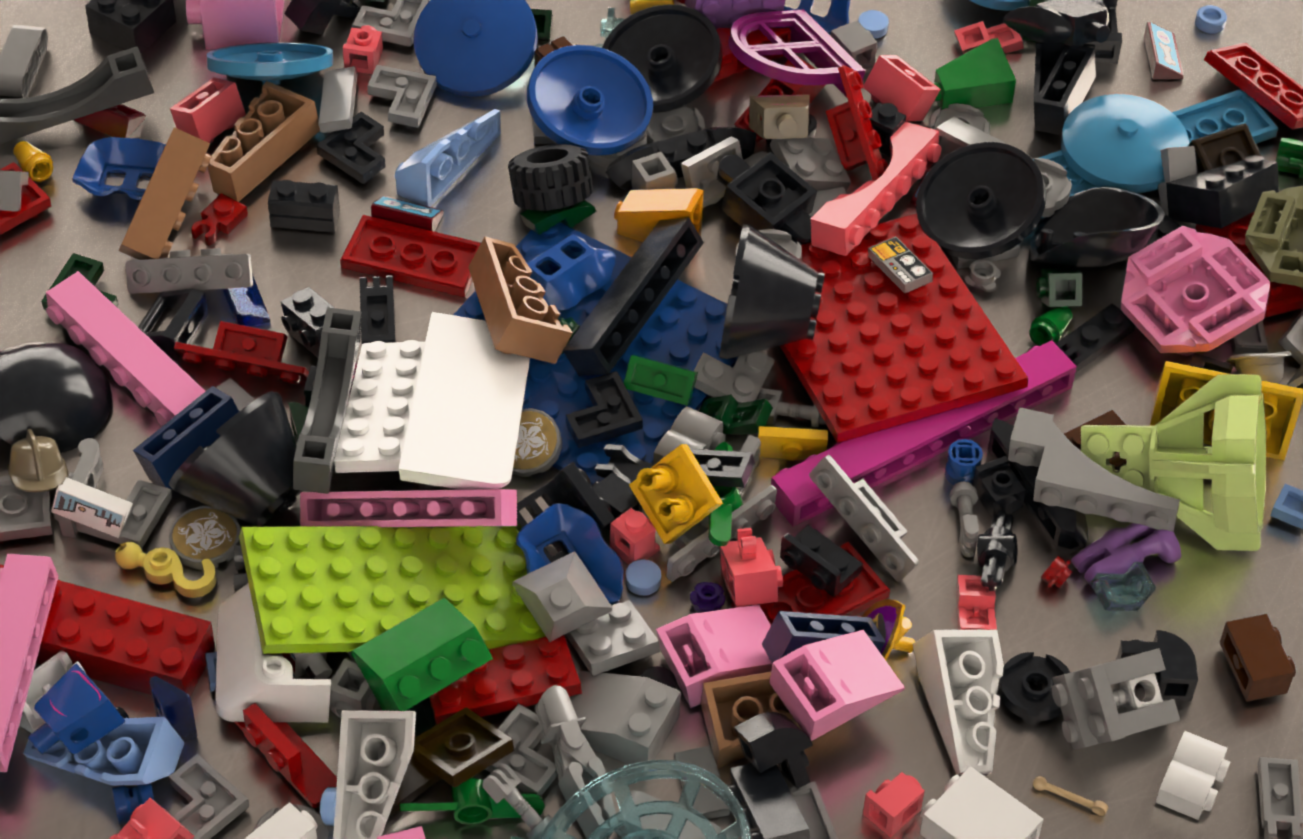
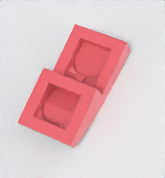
(977, 34)
(975, 604)

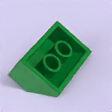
(421, 656)

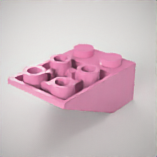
(714, 647)
(833, 681)

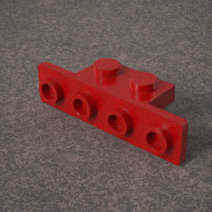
(852, 128)
(245, 348)
(288, 754)

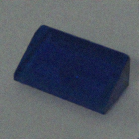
(247, 305)
(174, 706)

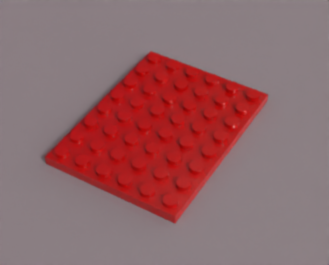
(894, 353)

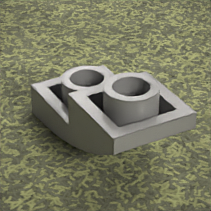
(1177, 164)

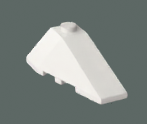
(961, 687)
(370, 769)

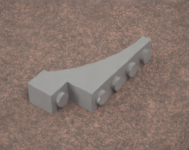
(1078, 483)

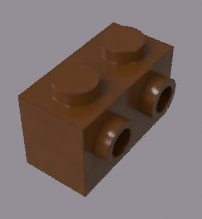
(1257, 657)

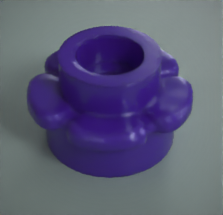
(705, 604)

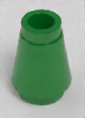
(1050, 325)

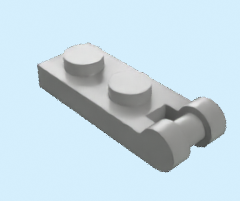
(87, 472)

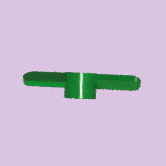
(721, 518)
(474, 805)

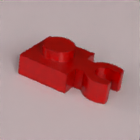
(220, 215)

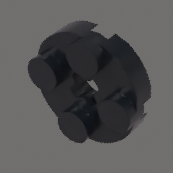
(1015, 690)

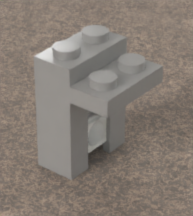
(1092, 707)

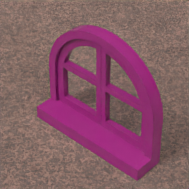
(806, 38)

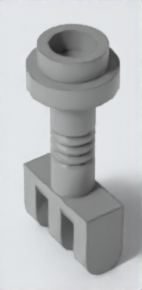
(786, 409)
(964, 497)
(501, 785)

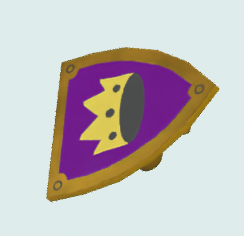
(892, 625)

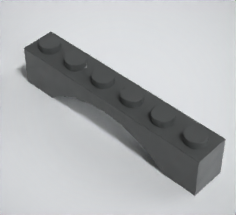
(114, 82)
(326, 413)

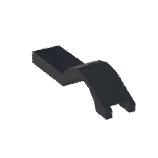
(720, 467)

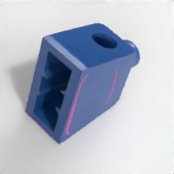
(74, 713)

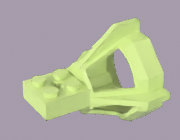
(1176, 462)

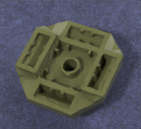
(1277, 235)

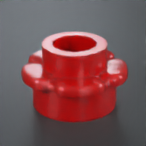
(1057, 572)

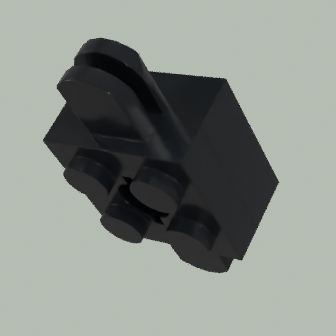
(767, 183)

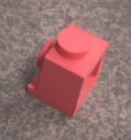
(365, 42)
(636, 530)
(894, 803)

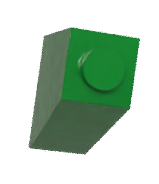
(976, 78)

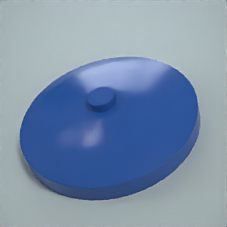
(475, 44)
(589, 99)

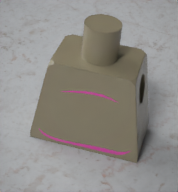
(781, 116)

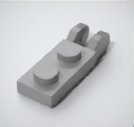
(1280, 797)

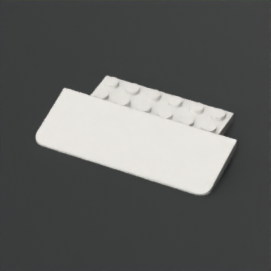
(436, 408)

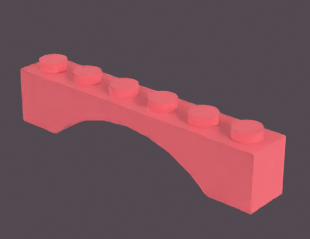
(847, 220)

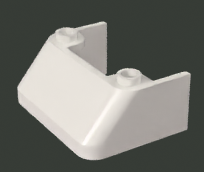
(251, 678)

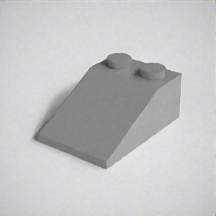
(626, 714)

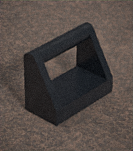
(190, 316)

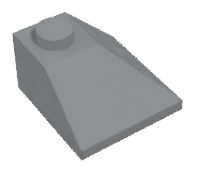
(562, 596)

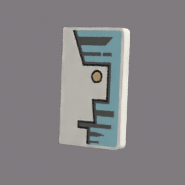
(91, 507)

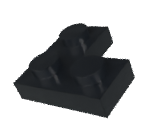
(351, 151)
(611, 413)

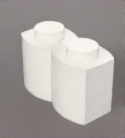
(1192, 776)

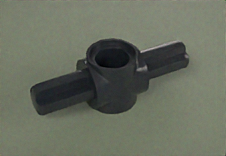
(997, 550)

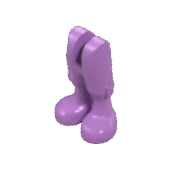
(1115, 555)

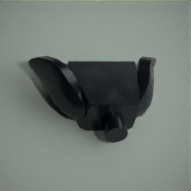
(1062, 21)

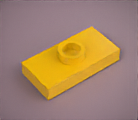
(791, 442)

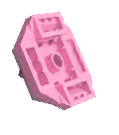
(1192, 292)

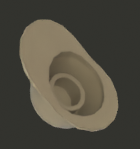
(36, 464)

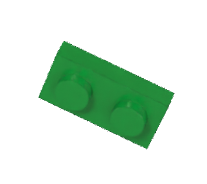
(660, 380)

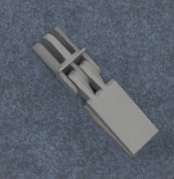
(572, 755)

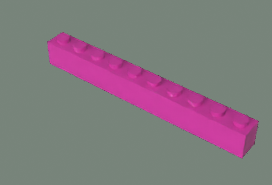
(902, 447)

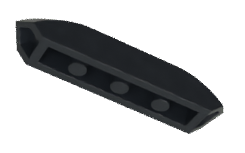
(678, 150)
(1063, 526)

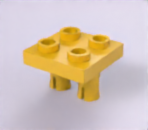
(675, 493)

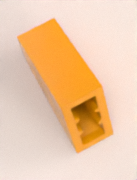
(646, 208)

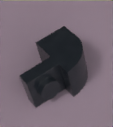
(316, 14)
(1181, 673)
(775, 740)

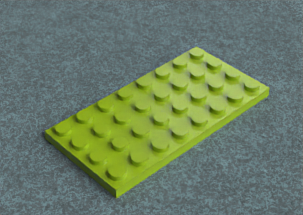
(351, 583)

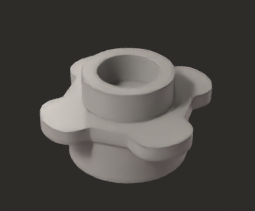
(982, 275)

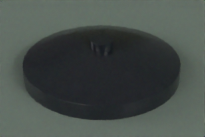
(672, 50)
(981, 200)

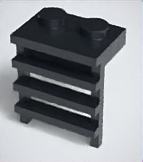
(572, 488)

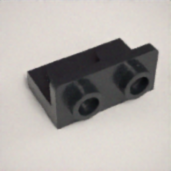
(819, 560)

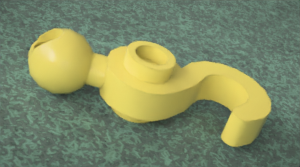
(164, 566)

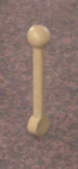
(1098, 807)

